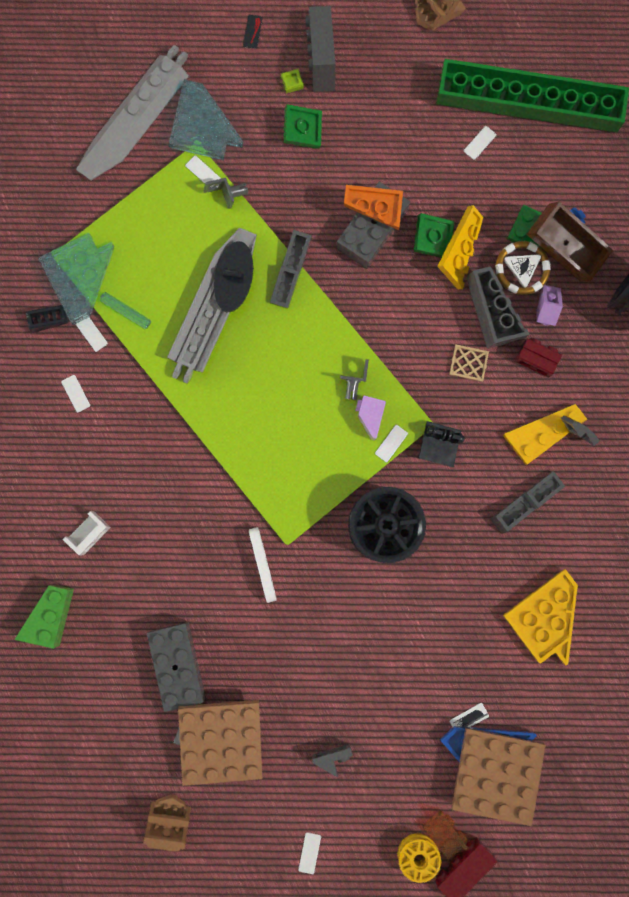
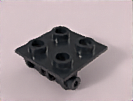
(440, 444)

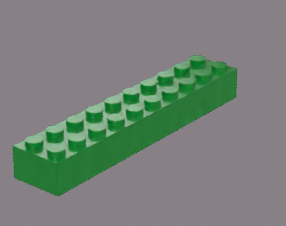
(532, 95)

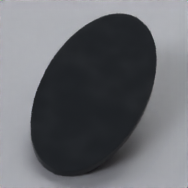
(233, 276)

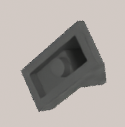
(326, 758)

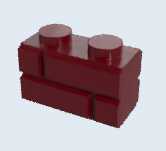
(538, 357)

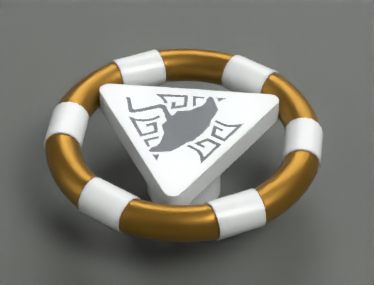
(522, 267)

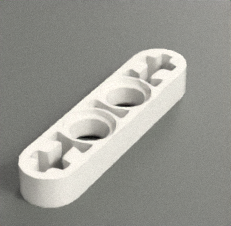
(262, 565)

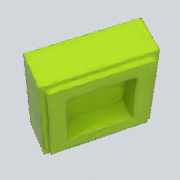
(292, 81)

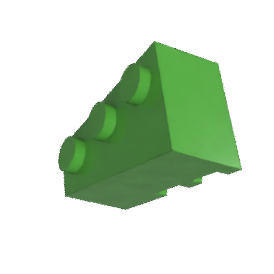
(48, 618)

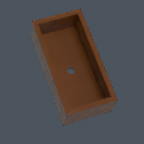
(584, 249)

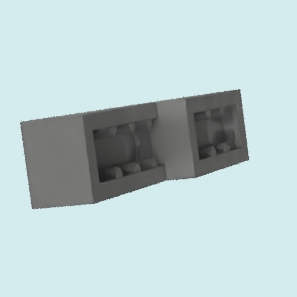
(291, 268)
(527, 502)

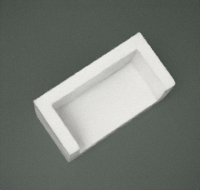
(87, 533)

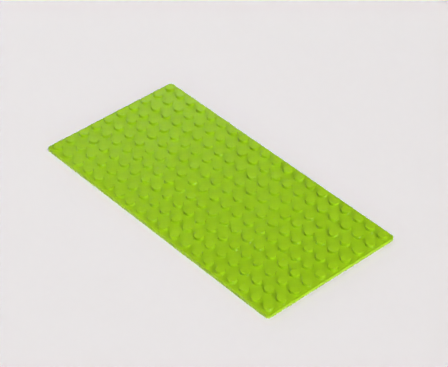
(273, 381)

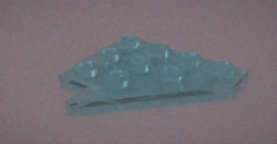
(201, 124)

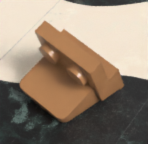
(436, 13)
(167, 824)

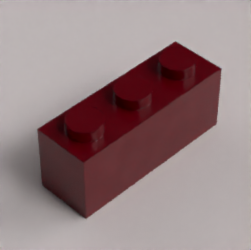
(465, 870)

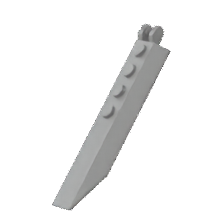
(135, 115)
(204, 318)

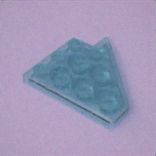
(77, 274)

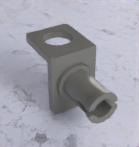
(228, 191)
(352, 383)

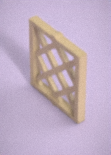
(471, 350)

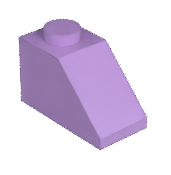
(549, 305)
(370, 414)

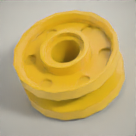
(420, 870)

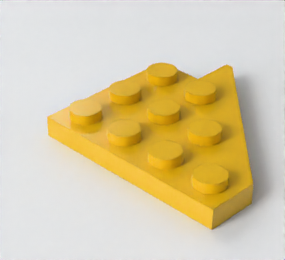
(547, 618)

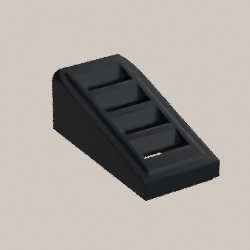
(47, 324)

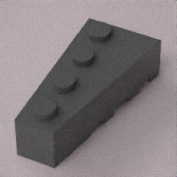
(321, 48)
(494, 310)

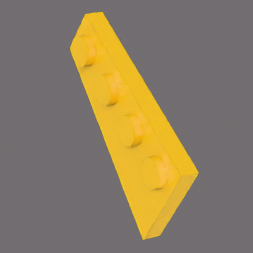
(460, 247)
(541, 434)

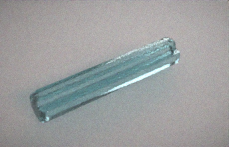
(125, 310)

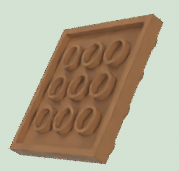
(220, 742)
(498, 776)

